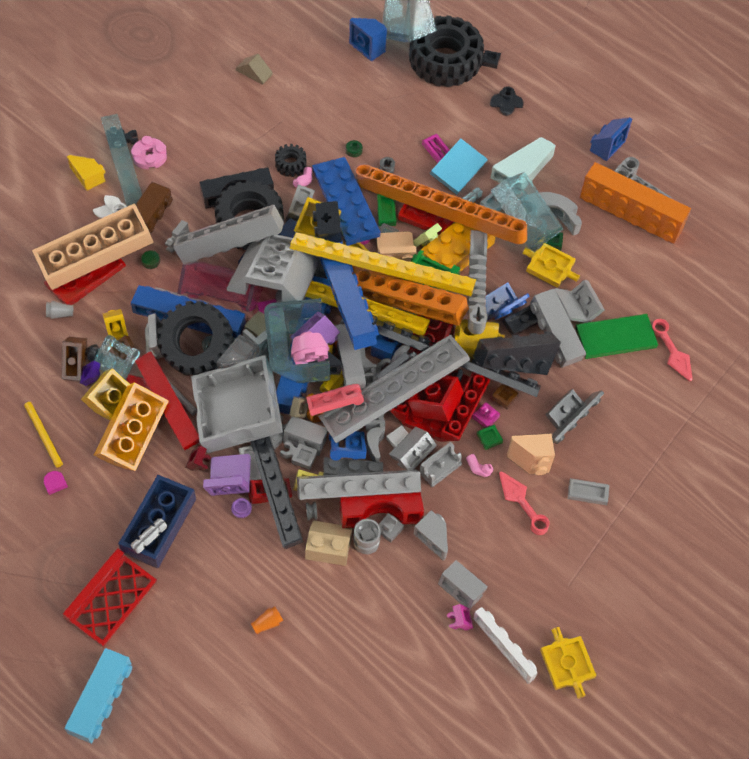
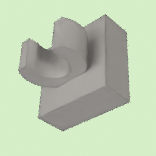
(390, 527)

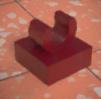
(196, 459)

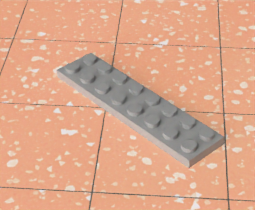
(396, 387)

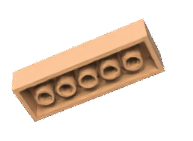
(92, 246)

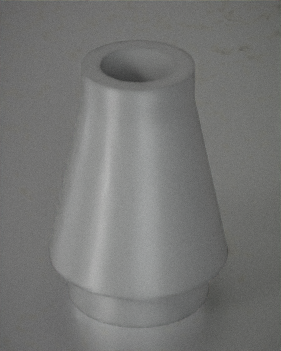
(58, 310)

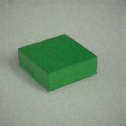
(489, 437)

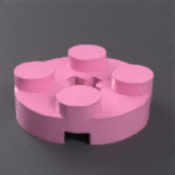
(146, 145)

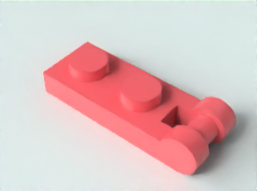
(335, 399)

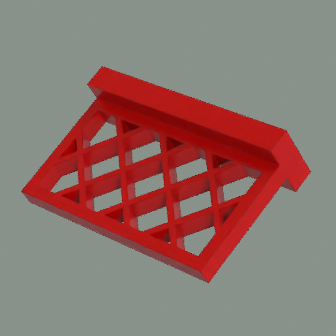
(93, 589)

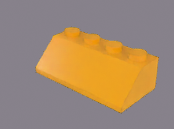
(131, 427)

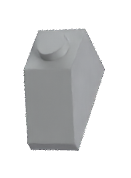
(433, 533)

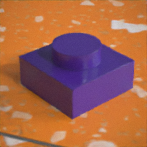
(90, 373)

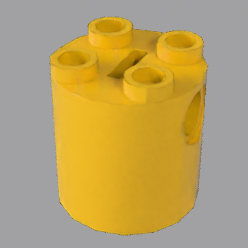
(469, 341)

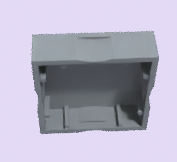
(236, 404)

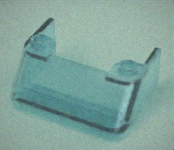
(286, 319)

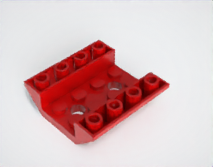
(453, 430)

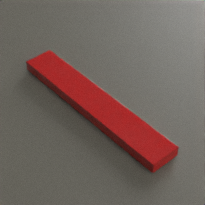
(174, 410)

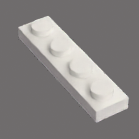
(500, 638)

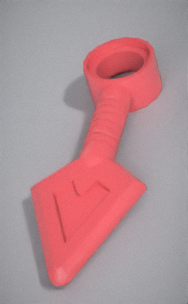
(677, 360)
(516, 492)

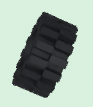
(290, 152)

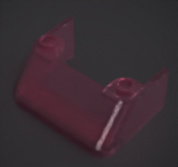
(212, 281)

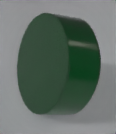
(354, 148)
(150, 259)

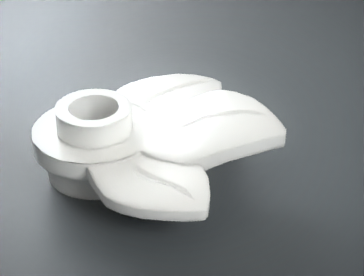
(112, 205)

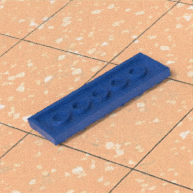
(340, 185)

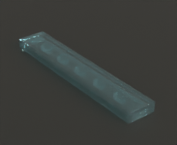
(121, 159)

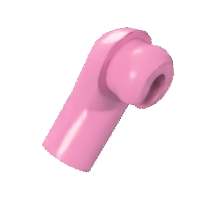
(304, 179)
(478, 469)

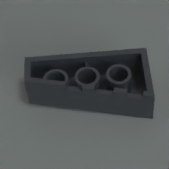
(518, 354)

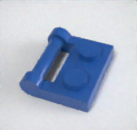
(354, 447)

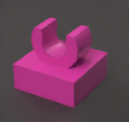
(486, 415)
(462, 618)

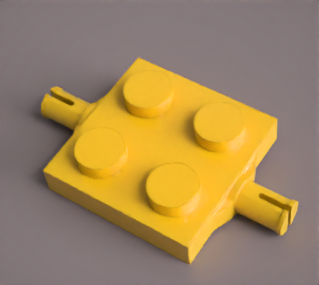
(550, 265)
(568, 662)

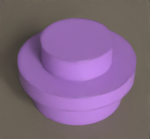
(241, 508)

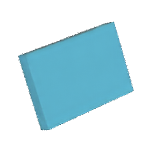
(458, 166)

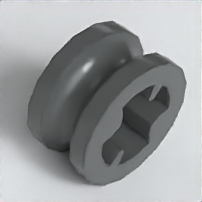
(387, 161)
(311, 511)

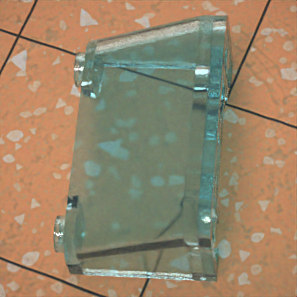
(408, 19)

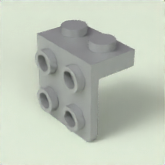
(581, 302)

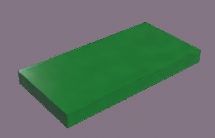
(616, 336)

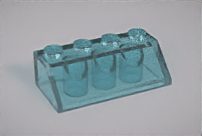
(523, 201)

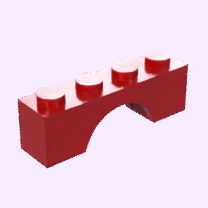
(404, 506)

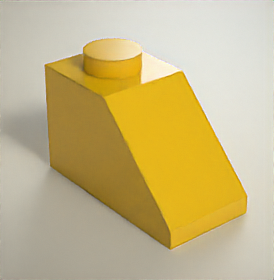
(87, 171)
(115, 323)

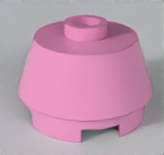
(309, 348)

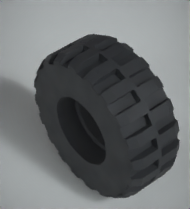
(448, 68)

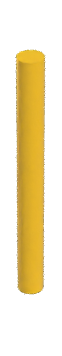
(43, 434)

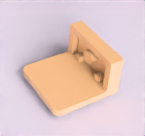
(396, 245)

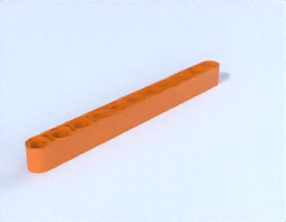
(442, 204)

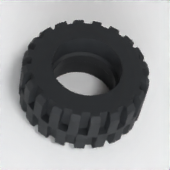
(246, 197)
(178, 322)

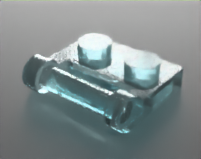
(109, 360)

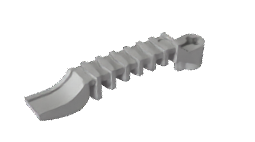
(477, 271)
(376, 427)

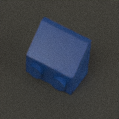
(368, 37)
(610, 138)

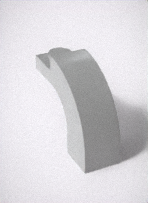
(564, 210)

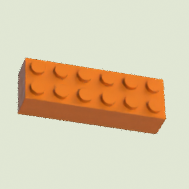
(634, 202)

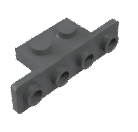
(569, 411)

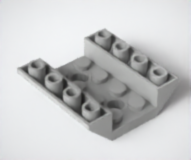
(289, 268)

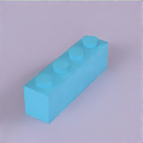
(98, 696)

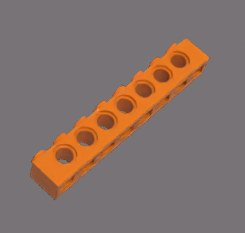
(412, 296)

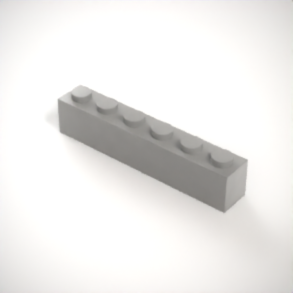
(228, 234)
(358, 484)

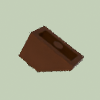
(73, 357)

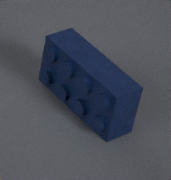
(165, 501)

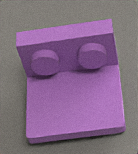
(229, 475)

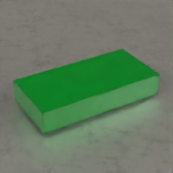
(386, 210)

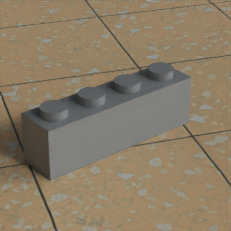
(554, 318)

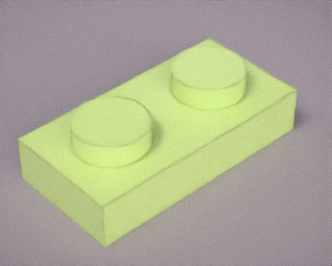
(427, 236)

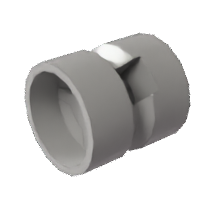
(367, 536)

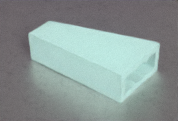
(528, 160)

